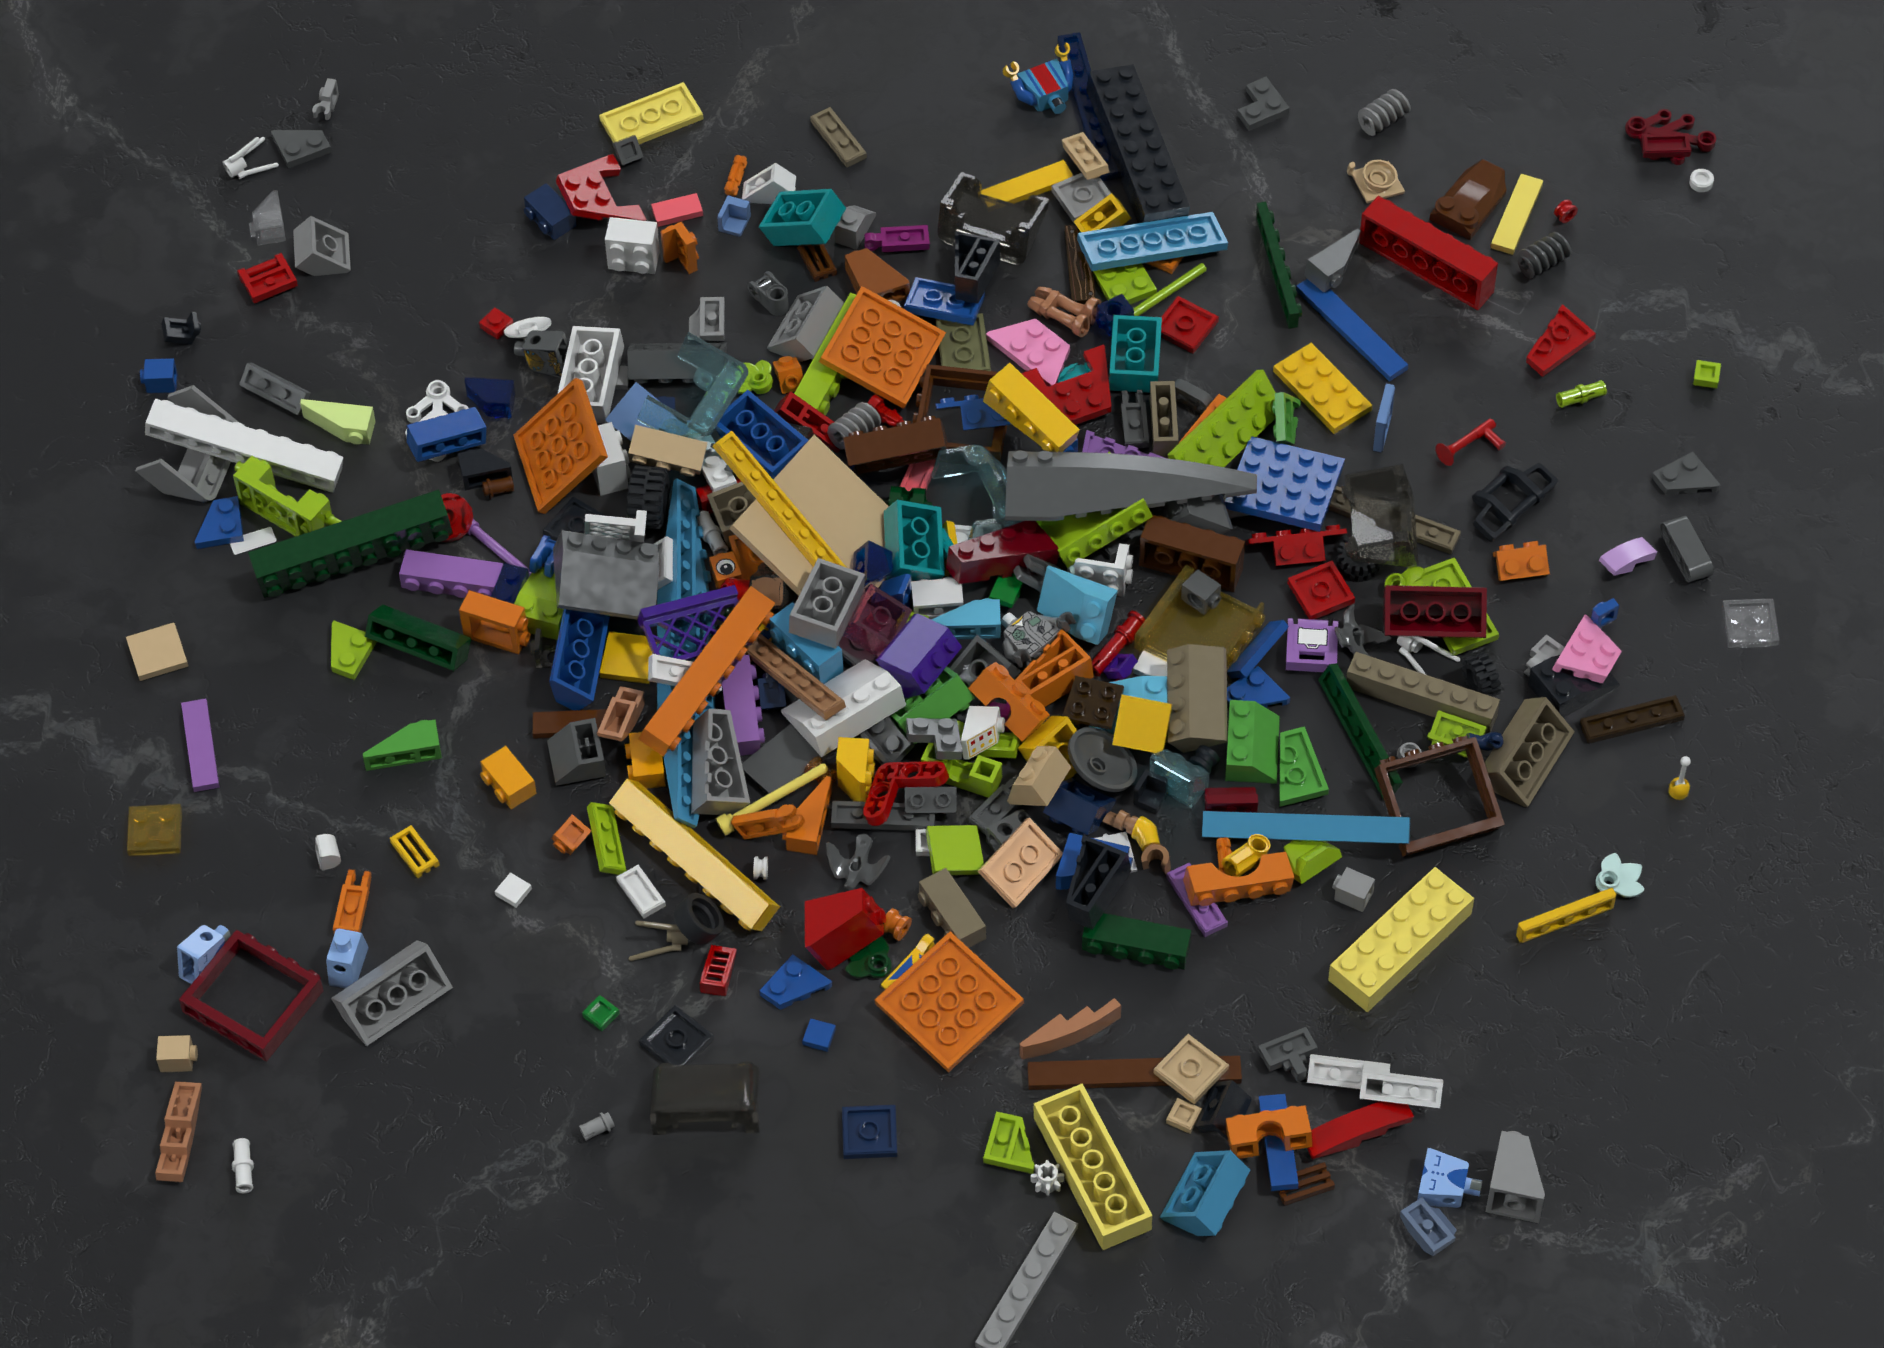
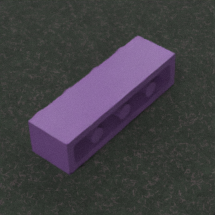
(448, 574)
(740, 699)

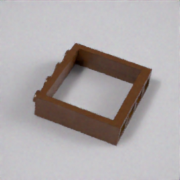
(957, 378)
(1482, 780)

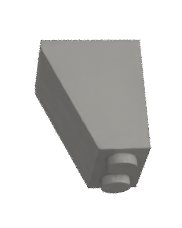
(1515, 1181)

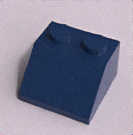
(1079, 806)

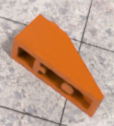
(814, 810)

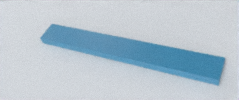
(1307, 827)

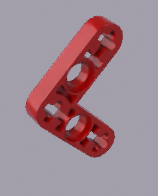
(929, 775)

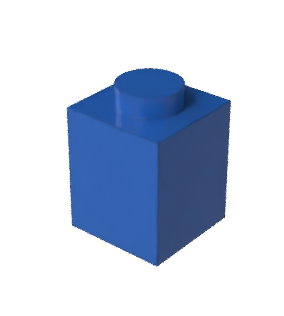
(159, 375)

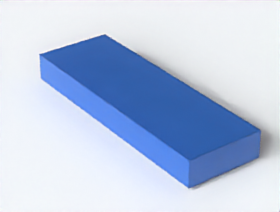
(1257, 649)

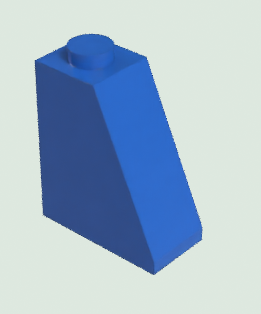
(1068, 861)

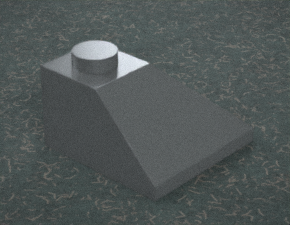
(1201, 514)

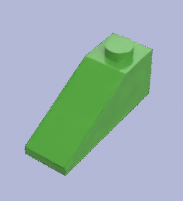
(409, 745)

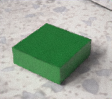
(600, 1013)

